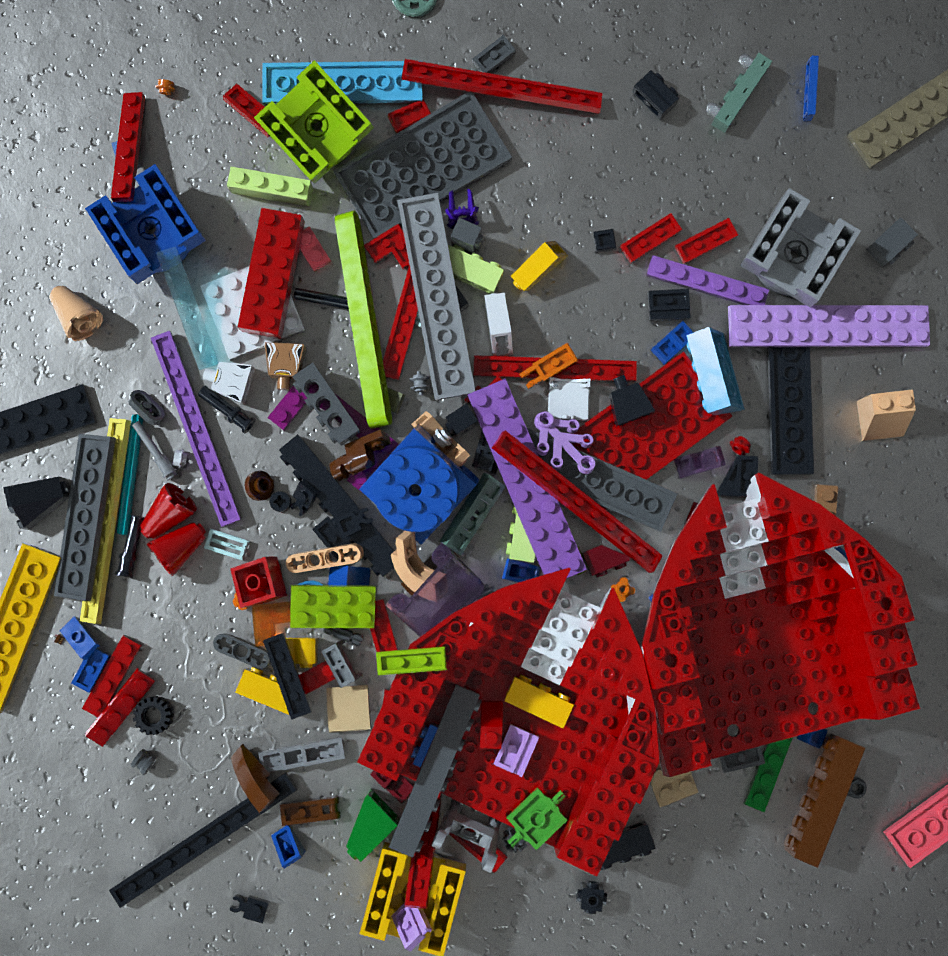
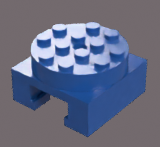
(128, 223)
(424, 464)

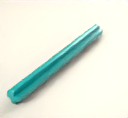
(129, 477)

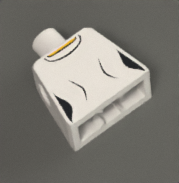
(231, 380)

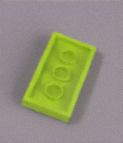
(332, 606)

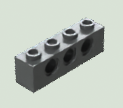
(311, 375)

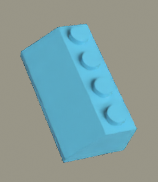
(714, 372)

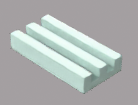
(243, 549)

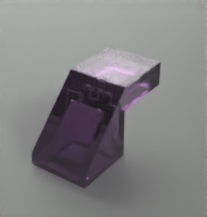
(700, 462)

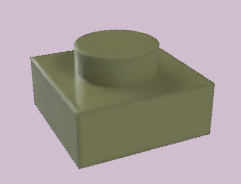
(396, 399)

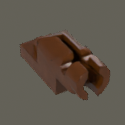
(359, 455)

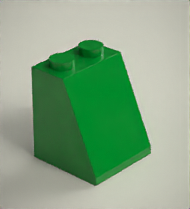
(371, 827)

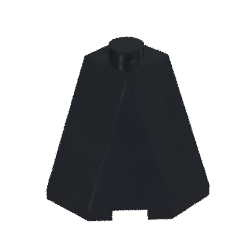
(36, 499)

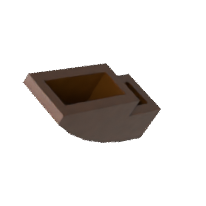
(253, 779)

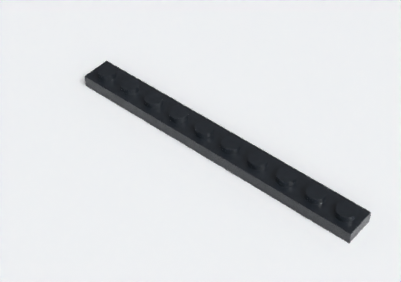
(195, 845)

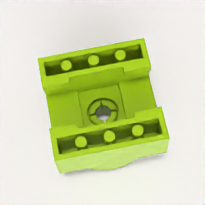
(313, 101)

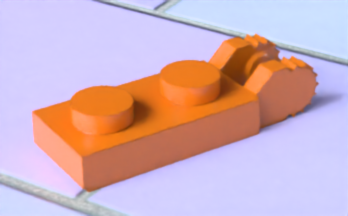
(550, 365)

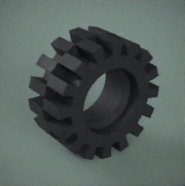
(144, 724)

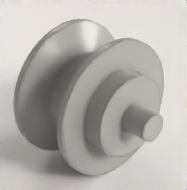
(419, 383)

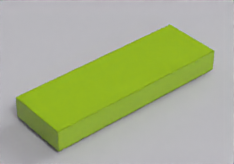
(411, 660)

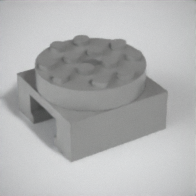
(818, 245)

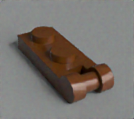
(309, 811)

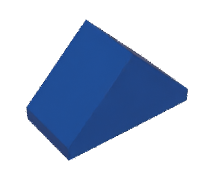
(349, 575)
(287, 846)

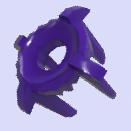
(454, 213)

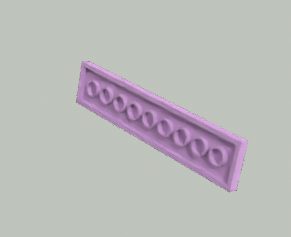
(829, 326)

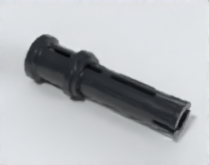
(233, 414)
(128, 556)

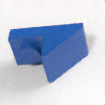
(519, 571)

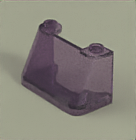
(443, 593)

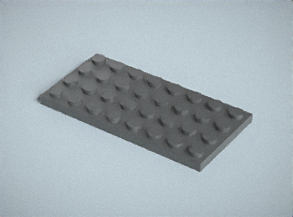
(426, 158)

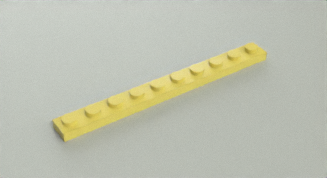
(93, 610)

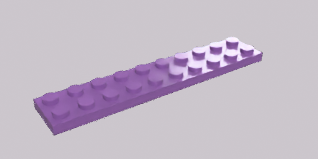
(535, 507)

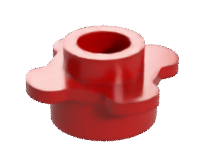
(740, 445)

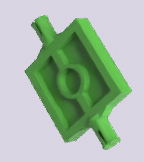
(536, 818)

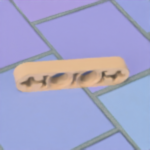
(325, 560)

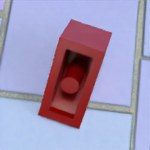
(491, 725)

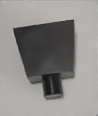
(628, 402)

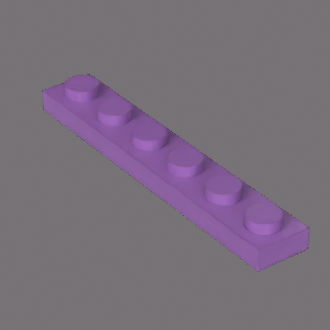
(706, 282)

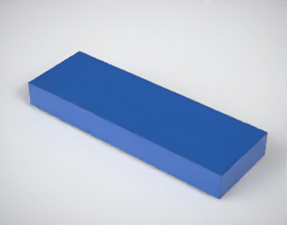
(810, 91)

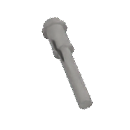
(160, 459)

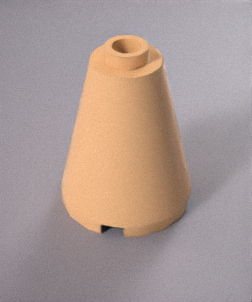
(75, 313)

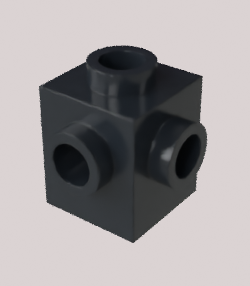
(588, 890)

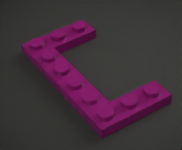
(294, 402)

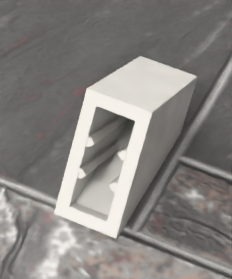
(499, 324)

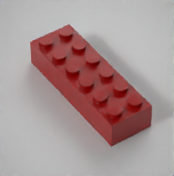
(271, 273)

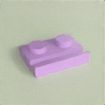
(516, 750)
(411, 925)

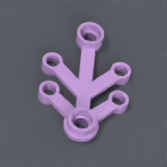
(563, 440)

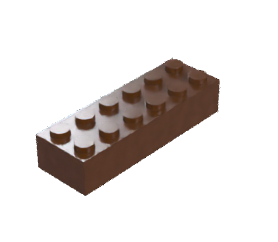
(823, 799)

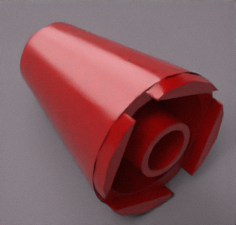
(167, 511)
(177, 546)

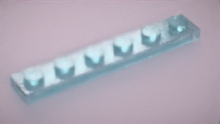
(187, 308)

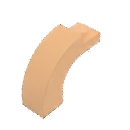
(454, 451)
(407, 562)

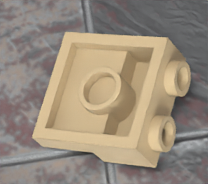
(672, 788)

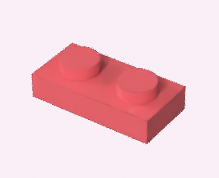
(313, 250)

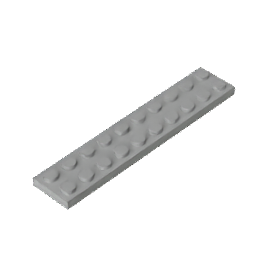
(436, 296)

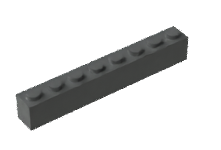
(434, 771)

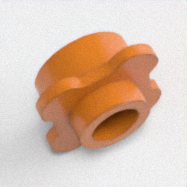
(623, 583)

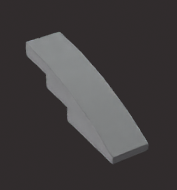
(302, 755)

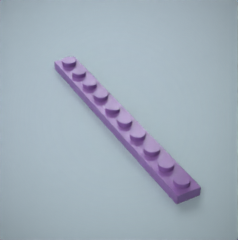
(196, 428)

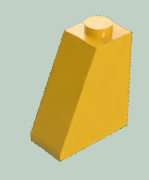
(538, 265)

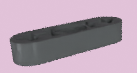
(230, 639)

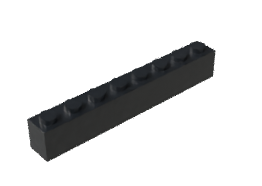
(337, 502)

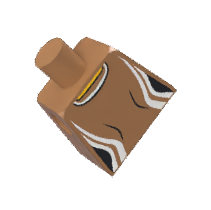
(284, 361)

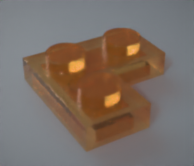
(265, 618)

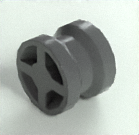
(143, 761)

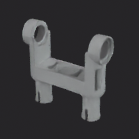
(484, 835)

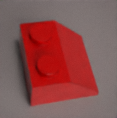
(258, 581)

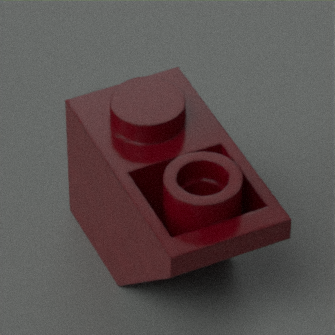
(603, 558)

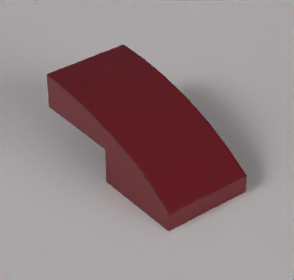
(399, 789)

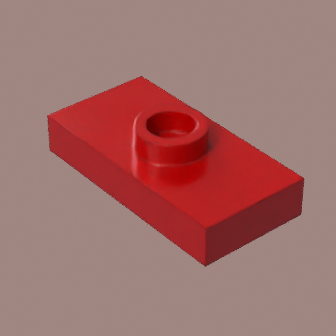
(408, 115)

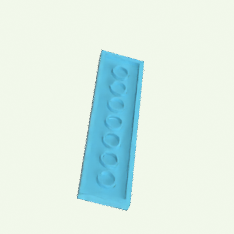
(358, 80)

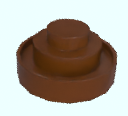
(259, 485)

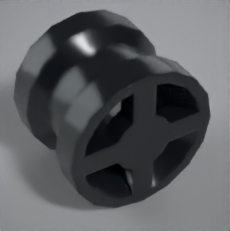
(282, 504)

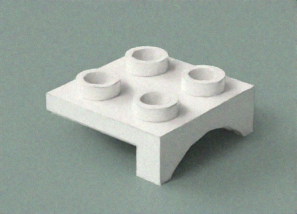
(569, 398)

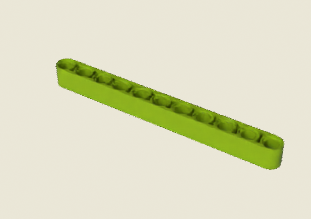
(363, 320)

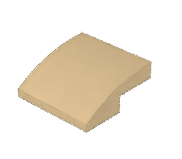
(348, 708)

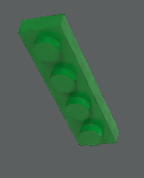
(767, 774)

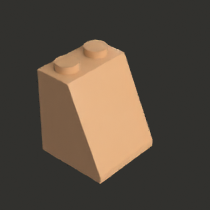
(885, 414)

